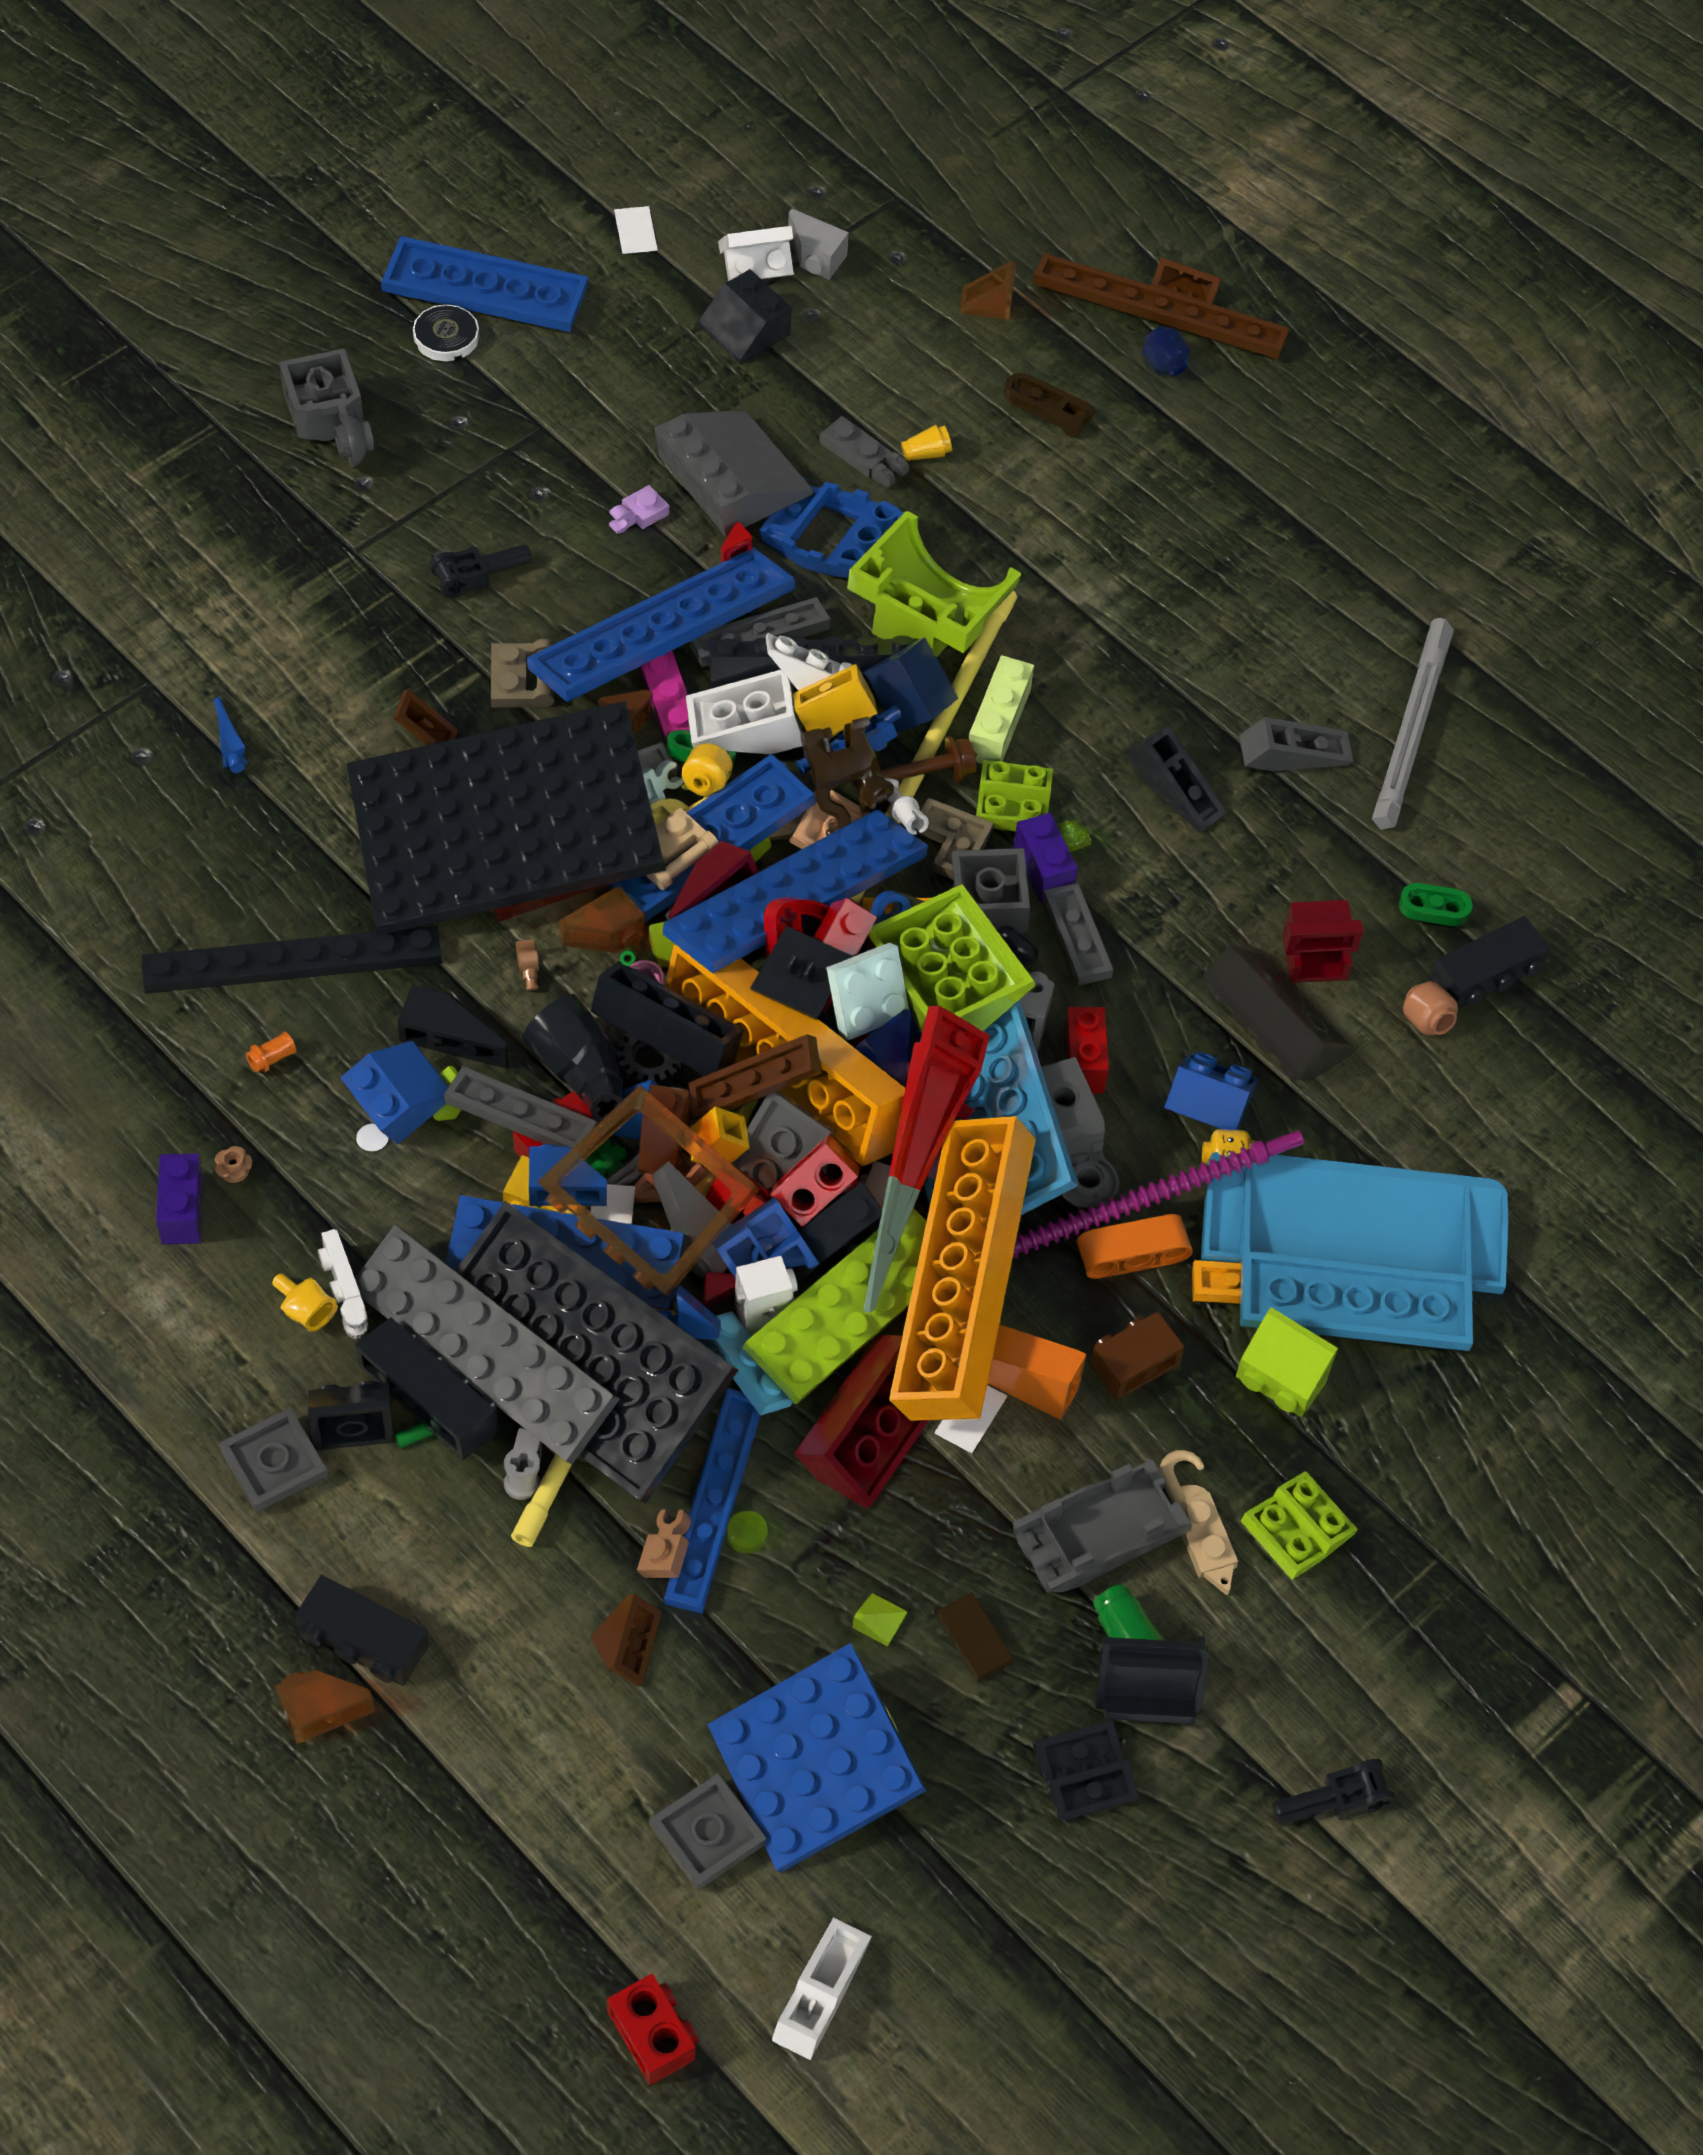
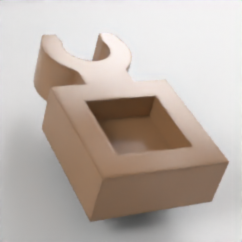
(665, 1551)

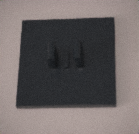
(798, 973)

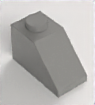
(817, 244)

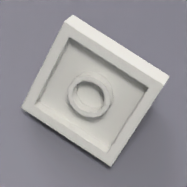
(760, 250)

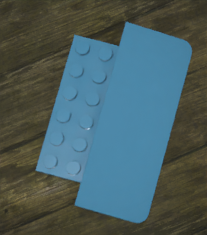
(1360, 1247)

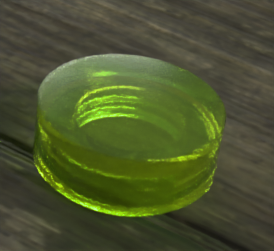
(747, 1532)

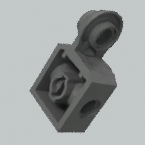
(327, 402)
(1082, 1132)

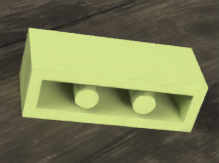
(1001, 709)

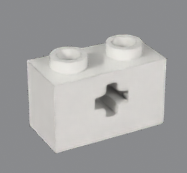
(763, 1292)

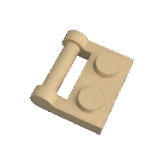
(675, 836)

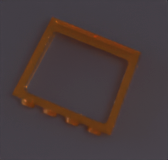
(643, 1102)

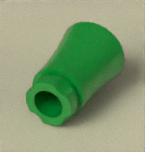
(1124, 1615)

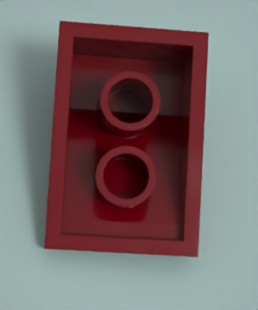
(713, 874)

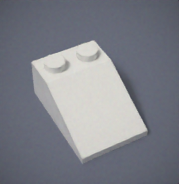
(747, 715)

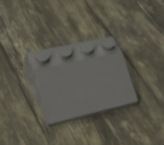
(729, 467)

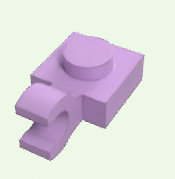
(640, 508)

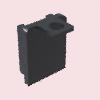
(1152, 1679)

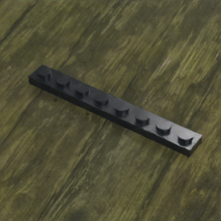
(290, 959)

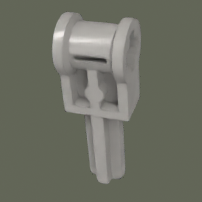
(522, 1466)

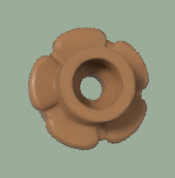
(235, 1172)

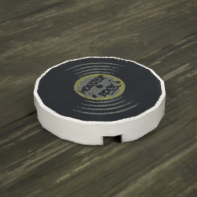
(446, 332)

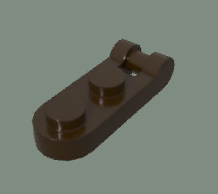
(1048, 403)

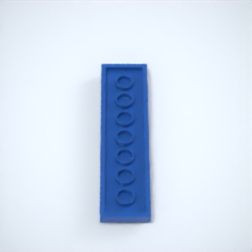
(660, 624)
(824, 872)

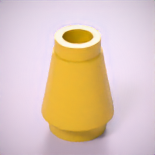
(928, 444)

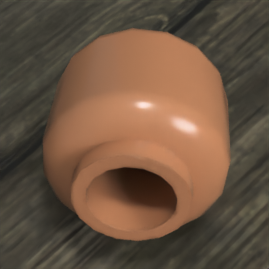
(1430, 1008)

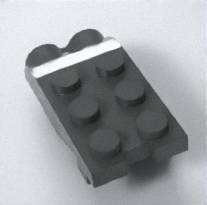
(1100, 1527)

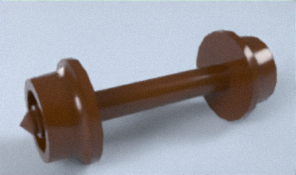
(958, 758)

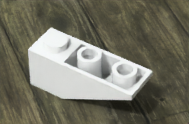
(799, 664)

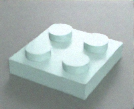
(867, 990)

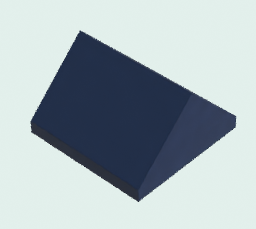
(913, 684)

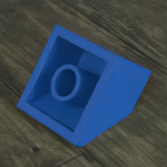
(397, 1089)

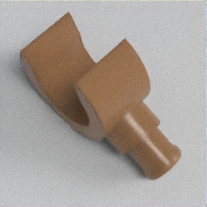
(528, 963)

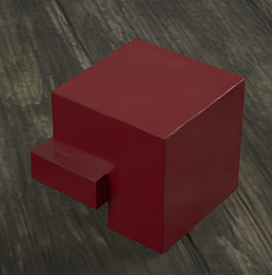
(1320, 940)

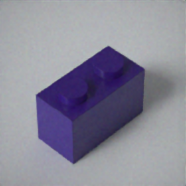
(1046, 854)
(179, 1199)

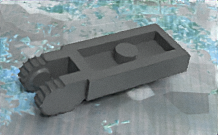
(863, 452)

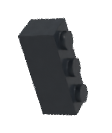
(1491, 962)
(361, 1631)

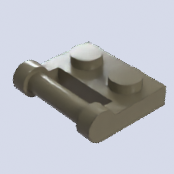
(509, 676)

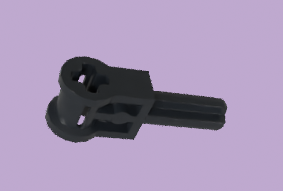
(471, 571)
(1346, 1791)

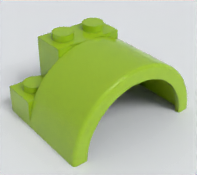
(918, 596)

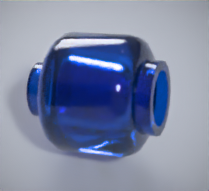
(1166, 351)

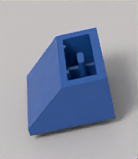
(1211, 1091)

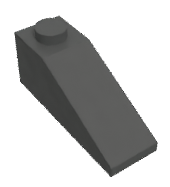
(1293, 745)
(688, 1213)

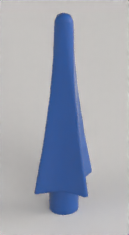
(230, 743)

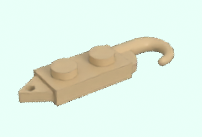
(1207, 1540)

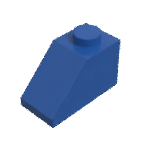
(582, 1183)

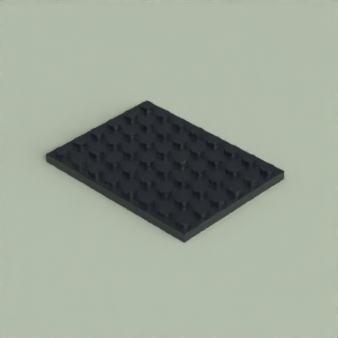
(503, 818)

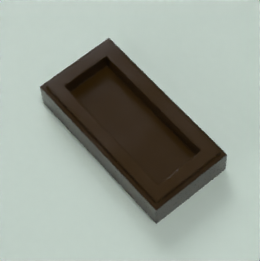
(974, 1637)

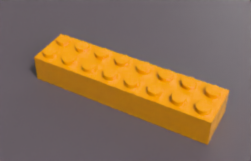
(849, 1092)
(963, 1270)

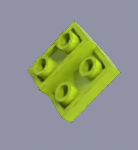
(1012, 793)
(1299, 1525)

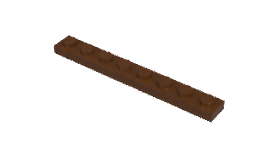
(1161, 306)

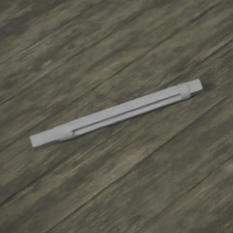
(1413, 723)

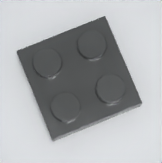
(273, 1459)
(707, 1831)

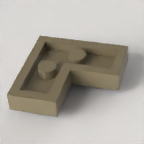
(956, 832)

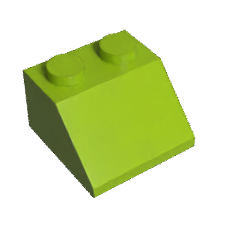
(1286, 1363)

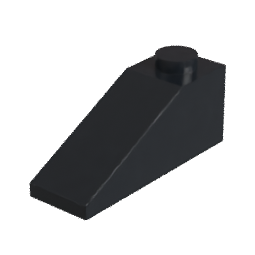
(1175, 778)
(445, 1026)
(839, 1227)

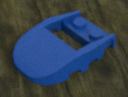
(788, 524)

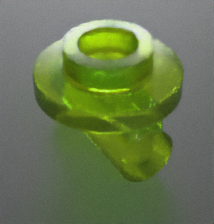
(1074, 835)

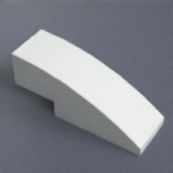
(821, 1988)

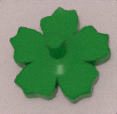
(607, 1159)

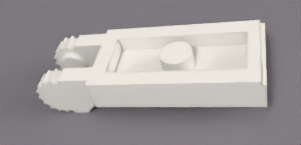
(344, 1287)

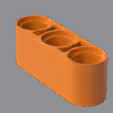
(1134, 1246)

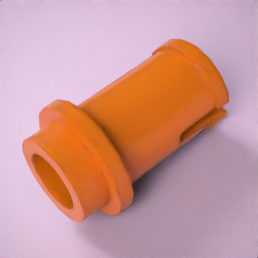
(270, 1052)

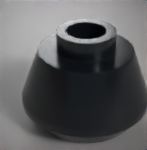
(1020, 945)

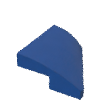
(762, 1236)

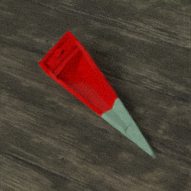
(937, 1084)

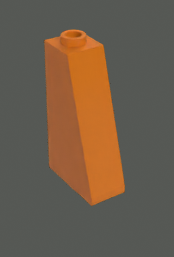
(1036, 1370)

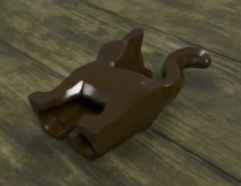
(842, 766)

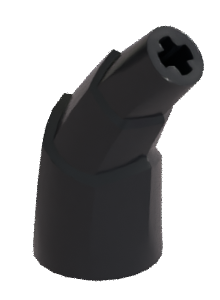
(577, 1053)

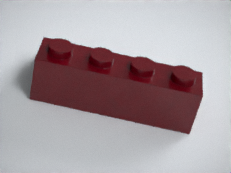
(861, 1431)

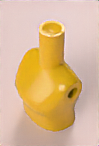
(306, 1302)

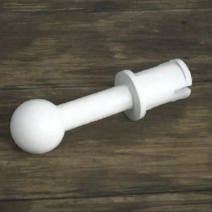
(906, 810)

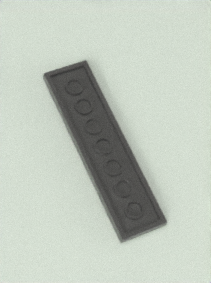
(485, 1344)

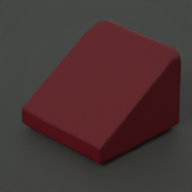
(717, 1288)

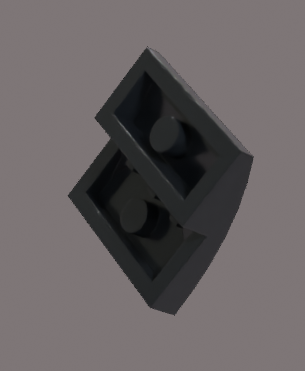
(1085, 1771)

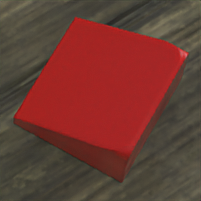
(737, 542)

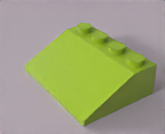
(953, 959)

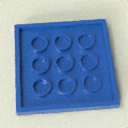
(816, 1757)

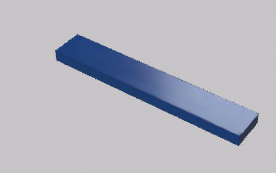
(714, 1501)

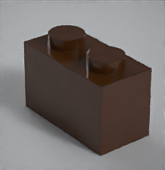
(1136, 1355)

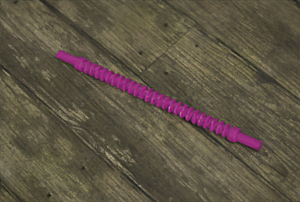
(1257, 1153)

